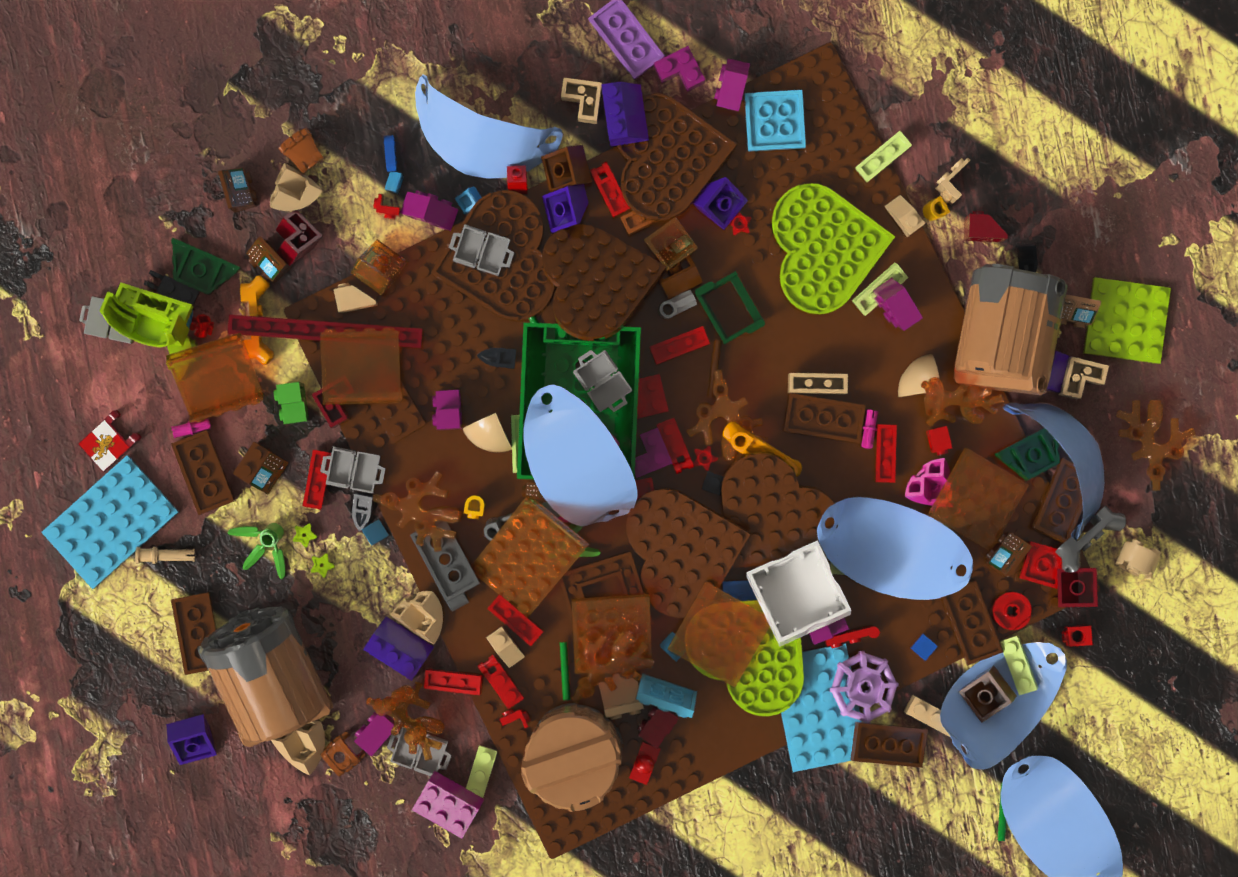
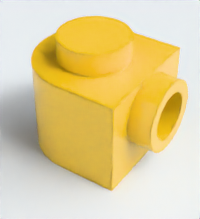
(935, 209)
(474, 507)

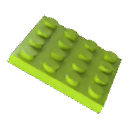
(1128, 321)

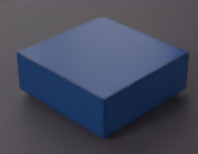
(923, 647)

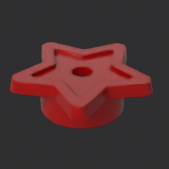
(743, 227)
(705, 463)

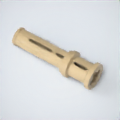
(154, 555)

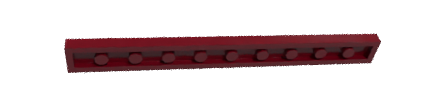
(310, 329)

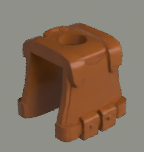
(301, 150)
(339, 745)

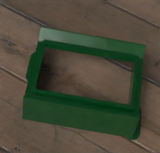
(710, 286)

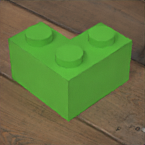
(293, 402)

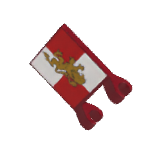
(106, 444)

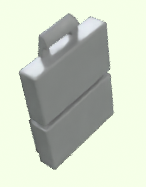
(473, 247)
(96, 323)
(598, 374)
(344, 468)
(402, 756)

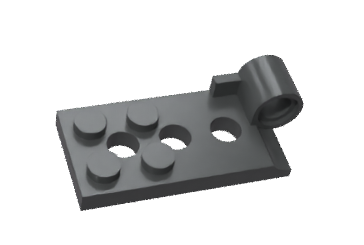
(451, 591)

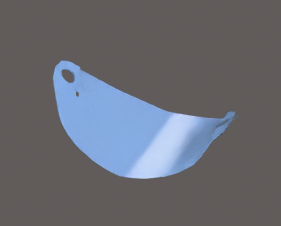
(476, 142)
(1078, 445)
(576, 460)
(894, 549)
(1000, 734)
(1059, 821)

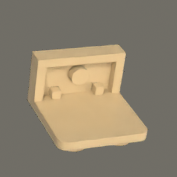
(945, 188)
(622, 699)

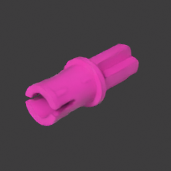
(190, 428)
(869, 429)

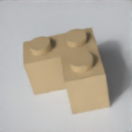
(587, 94)
(1081, 371)

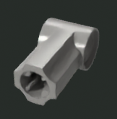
(679, 304)

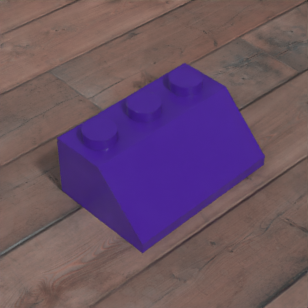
(624, 113)
(398, 648)

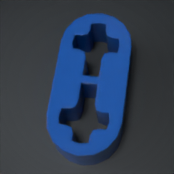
(390, 153)

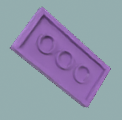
(626, 37)

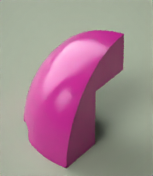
(928, 482)

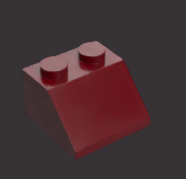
(982, 228)
(1078, 588)

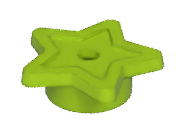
(309, 535)
(322, 570)

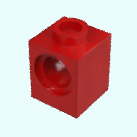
(517, 179)
(939, 440)
(1085, 639)

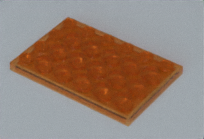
(528, 556)

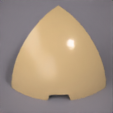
(293, 190)
(918, 371)
(488, 434)
(421, 615)
(303, 746)

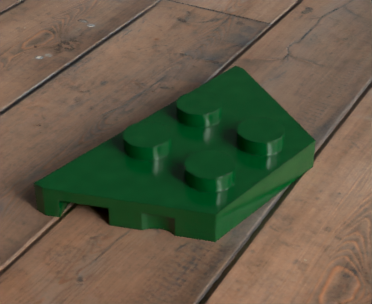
(200, 268)
(1031, 454)

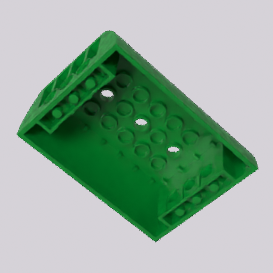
(551, 358)

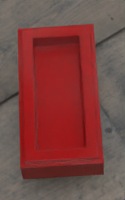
(644, 763)

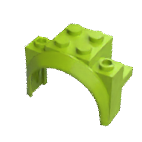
(155, 318)

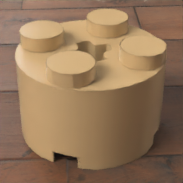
(1138, 559)

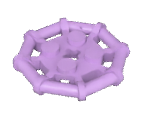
(854, 691)

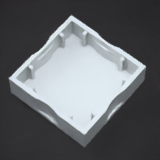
(798, 593)

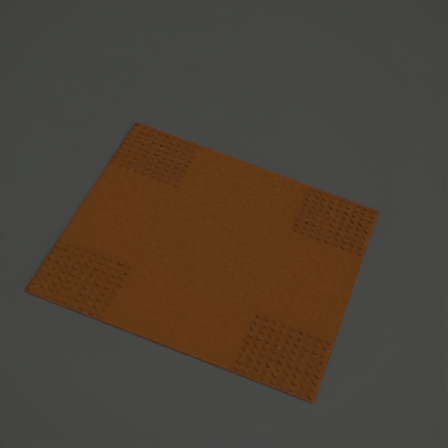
(755, 367)

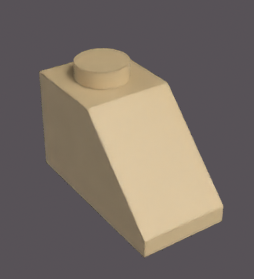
(904, 215)
(350, 298)
(505, 646)

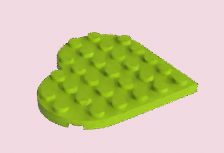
(826, 247)
(771, 678)

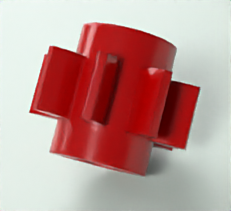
(201, 326)

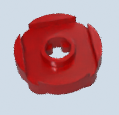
(1023, 610)

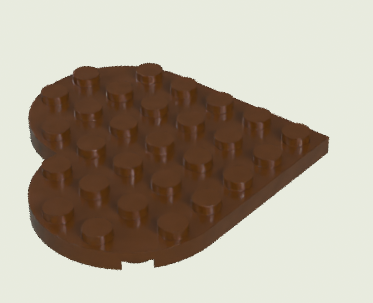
(675, 163)
(596, 280)
(519, 289)
(766, 500)
(681, 548)

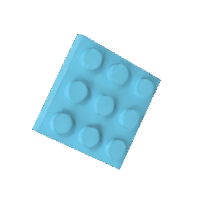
(775, 120)
(666, 696)

